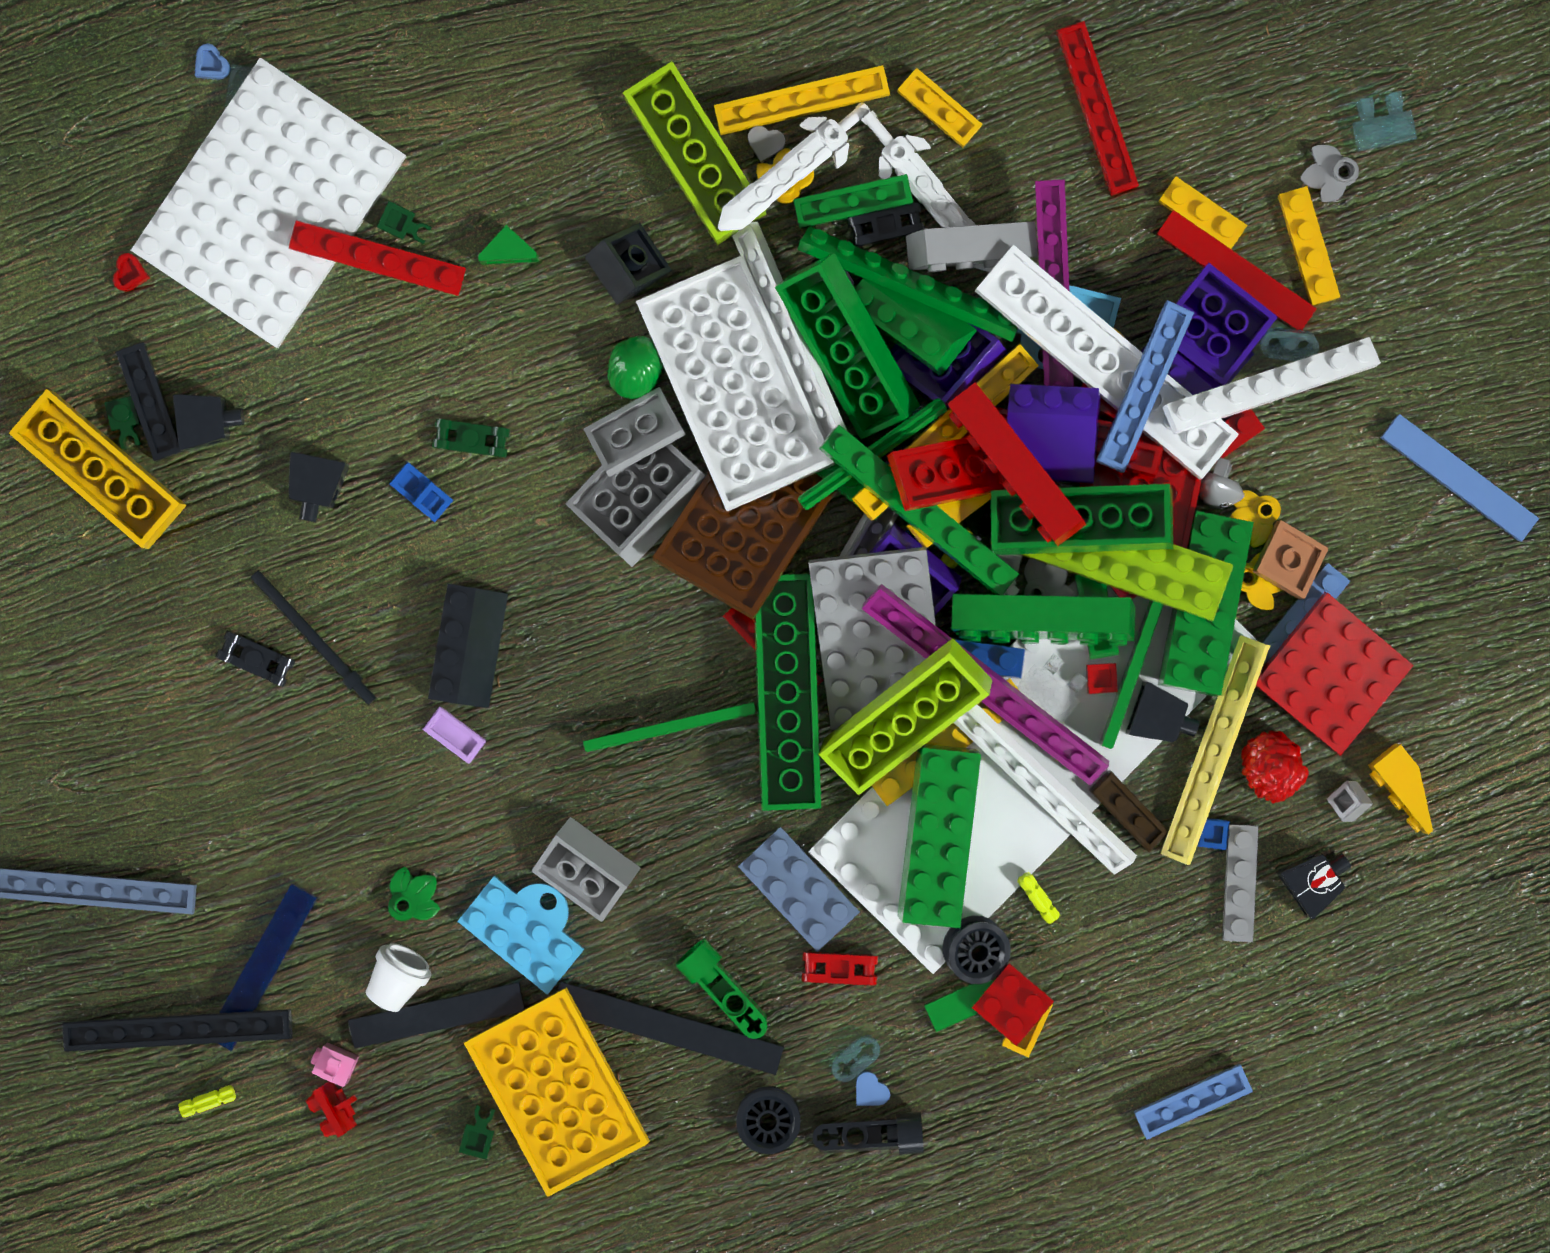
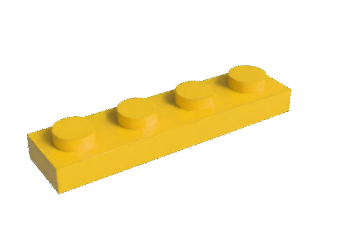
(1308, 246)

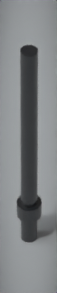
(351, 678)

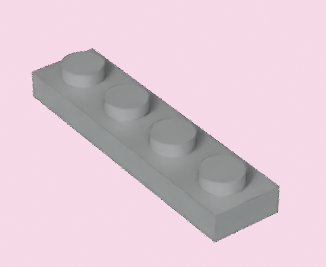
(1240, 883)

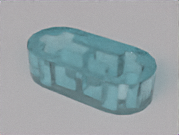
(861, 1063)

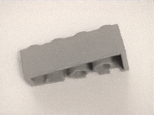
(969, 245)

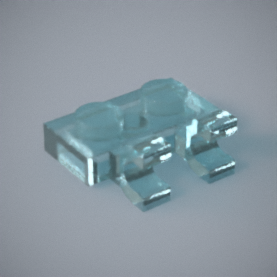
(1383, 130)

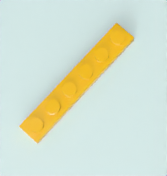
(802, 100)
(901, 777)

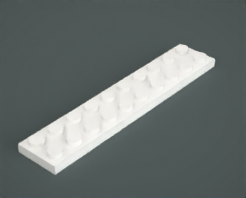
(1094, 353)

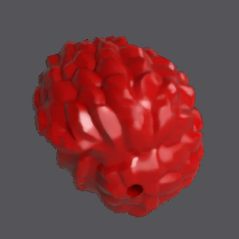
(1273, 766)

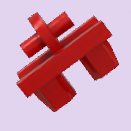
(335, 1107)

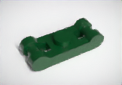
(471, 438)

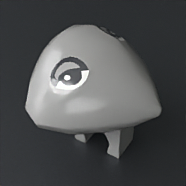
(1219, 491)

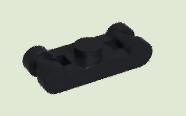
(885, 224)
(255, 658)

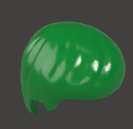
(634, 367)

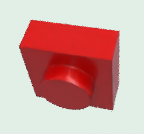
(1101, 678)

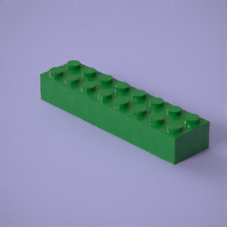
(788, 697)

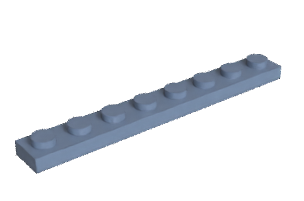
(97, 891)

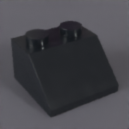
(627, 263)

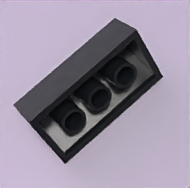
(468, 646)

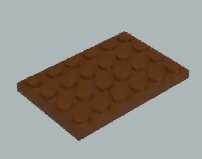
(739, 550)

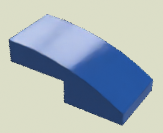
(421, 491)

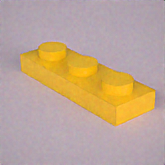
(939, 107)
(1202, 212)

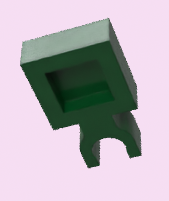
(398, 222)
(123, 417)
(477, 1139)

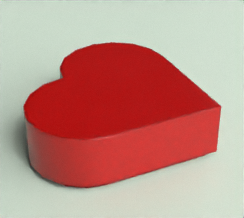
(129, 273)

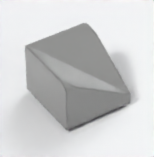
(1349, 801)

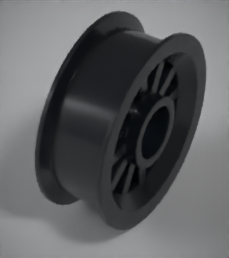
(968, 965)
(751, 1140)

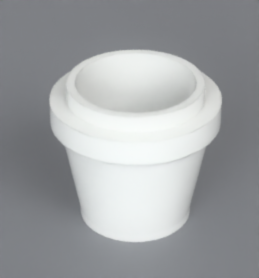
(396, 976)

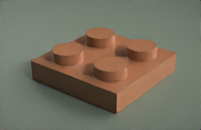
(1290, 560)

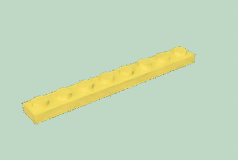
(1215, 750)

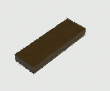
(1128, 810)

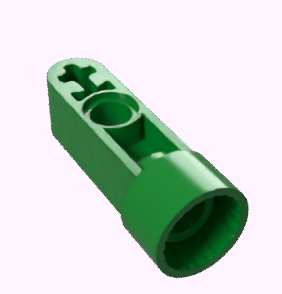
(702, 966)

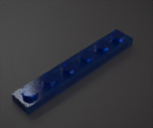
(269, 953)

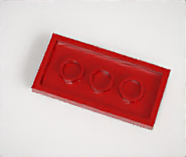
(942, 474)

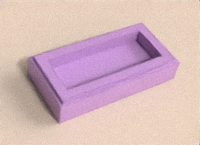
(454, 735)

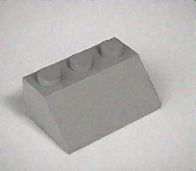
(585, 869)

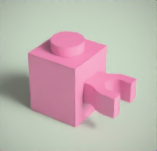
(334, 1064)

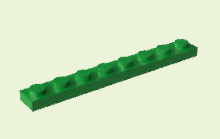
(908, 282)
(929, 521)

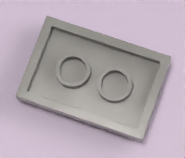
(634, 431)

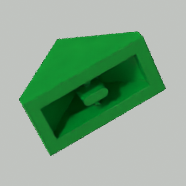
(507, 249)

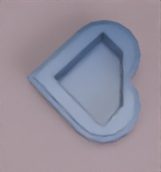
(210, 63)
(870, 1091)

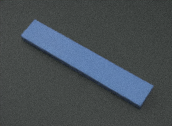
(1144, 386)
(1459, 478)

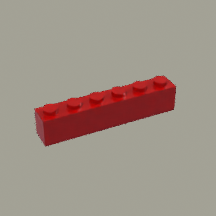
(1016, 464)

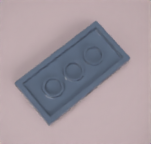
(798, 889)

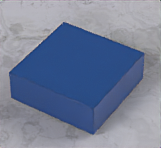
(1214, 834)

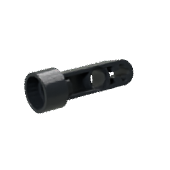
(901, 1133)

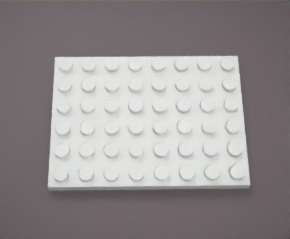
(234, 208)

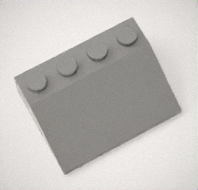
(637, 502)

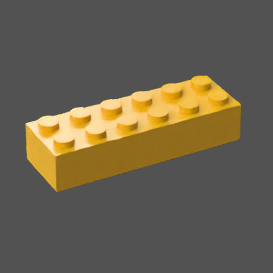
(97, 469)

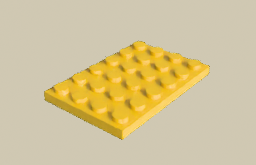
(557, 1092)

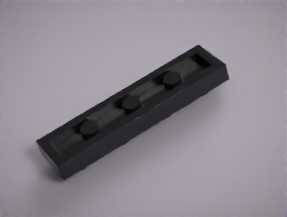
(149, 401)

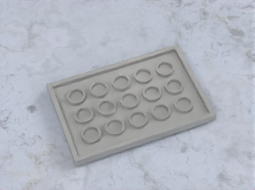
(857, 650)

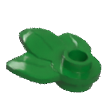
(415, 893)

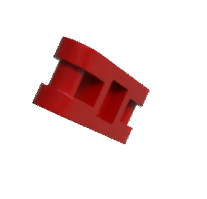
(839, 968)

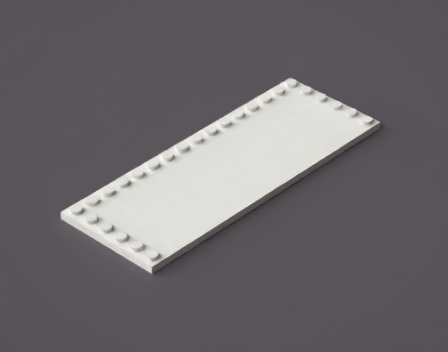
(1009, 826)

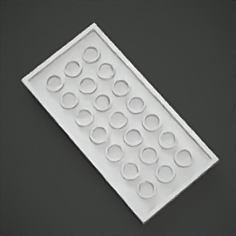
(734, 383)

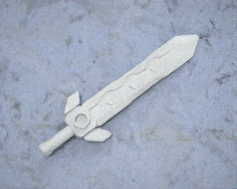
(797, 164)
(924, 185)

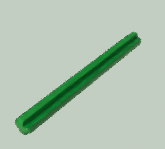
(879, 448)

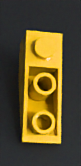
(1403, 780)

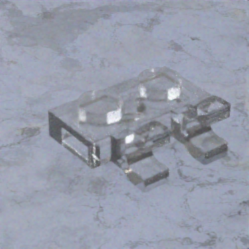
(1049, 693)

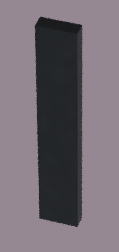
(436, 1015)

